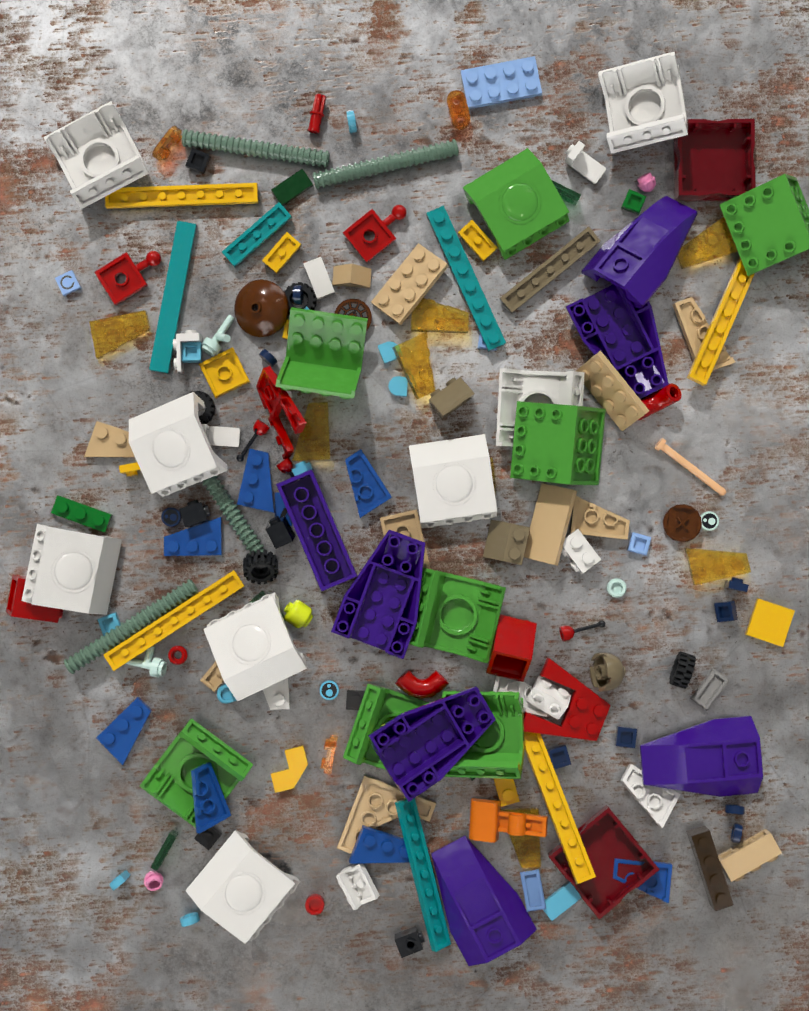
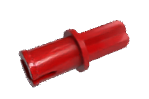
(317, 114)

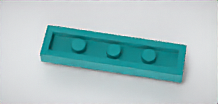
(257, 234)

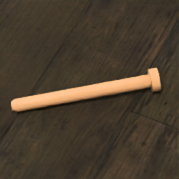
(661, 444)

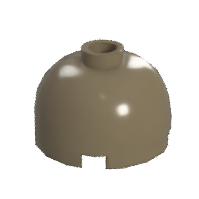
(607, 671)

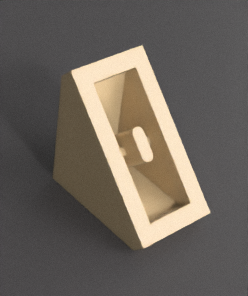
(351, 276)

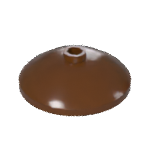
(271, 312)

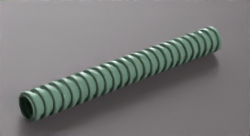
(255, 148)
(386, 163)
(233, 514)
(130, 626)

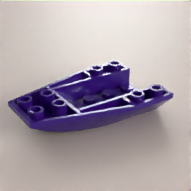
(644, 250)
(624, 335)
(385, 596)
(430, 739)
(708, 758)
(479, 903)

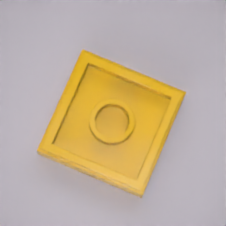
(224, 372)
(769, 622)

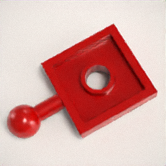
(373, 223)
(134, 280)

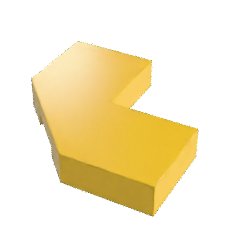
(288, 778)

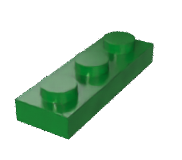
(81, 513)

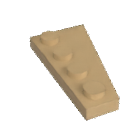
(694, 330)

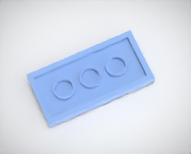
(501, 82)

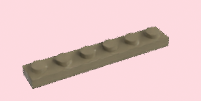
(550, 269)

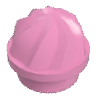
(646, 182)
(153, 880)

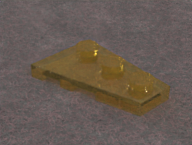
(708, 245)
(435, 317)
(115, 331)
(415, 363)
(315, 438)
(715, 565)
(526, 846)

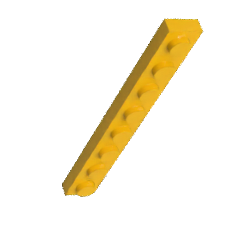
(183, 195)
(720, 325)
(173, 620)
(558, 807)

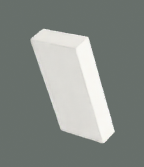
(319, 278)

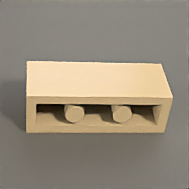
(749, 855)

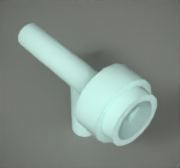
(211, 346)
(157, 666)

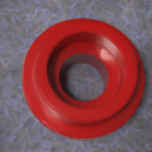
(171, 655)

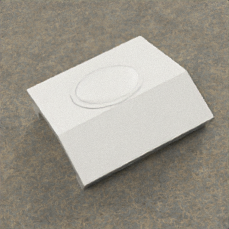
(644, 102)
(96, 155)
(535, 387)
(173, 446)
(453, 481)
(71, 570)
(254, 647)
(241, 888)

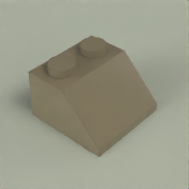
(451, 397)
(506, 542)

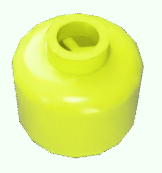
(298, 614)

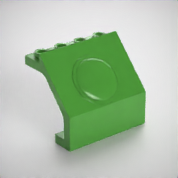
(518, 202)
(457, 614)
(377, 708)
(501, 747)
(171, 775)

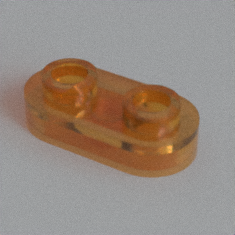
(458, 111)
(170, 139)
(330, 746)

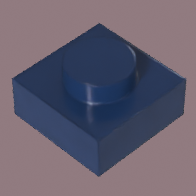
(736, 584)
(725, 611)
(626, 737)
(559, 756)

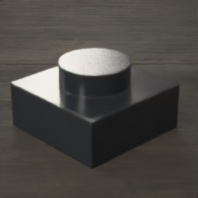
(198, 161)
(354, 699)
(208, 837)

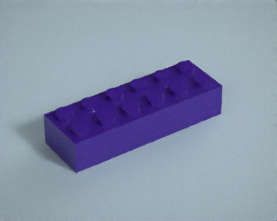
(317, 530)

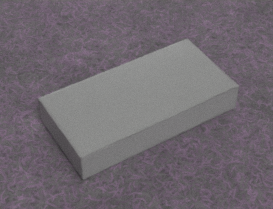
(710, 689)

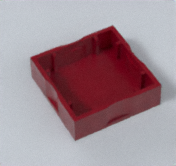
(714, 160)
(604, 840)

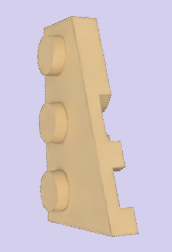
(109, 442)
(597, 521)

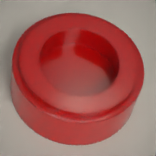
(314, 904)

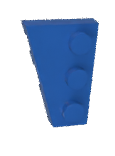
(256, 483)
(366, 484)
(196, 541)
(125, 729)
(208, 798)
(378, 847)
(657, 885)

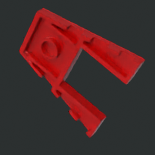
(274, 400)
(583, 716)

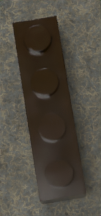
(710, 868)

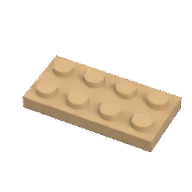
(409, 284)
(612, 391)

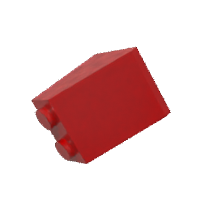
(26, 610)
(512, 648)

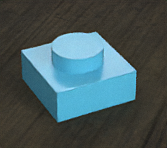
(191, 352)
(302, 467)

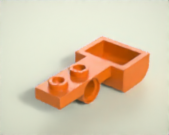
(489, 820)

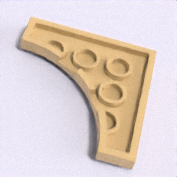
(376, 806)

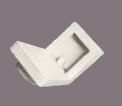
(584, 163)
(188, 336)
(222, 435)

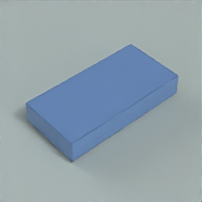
(533, 890)

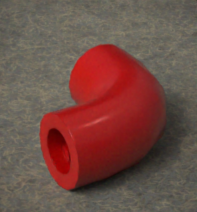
(661, 399)
(421, 687)

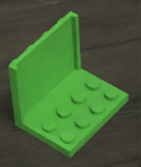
(768, 223)
(323, 353)
(557, 443)

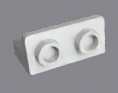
(579, 552)
(549, 697)
(357, 885)

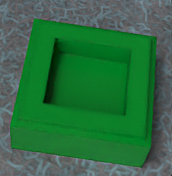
(633, 202)

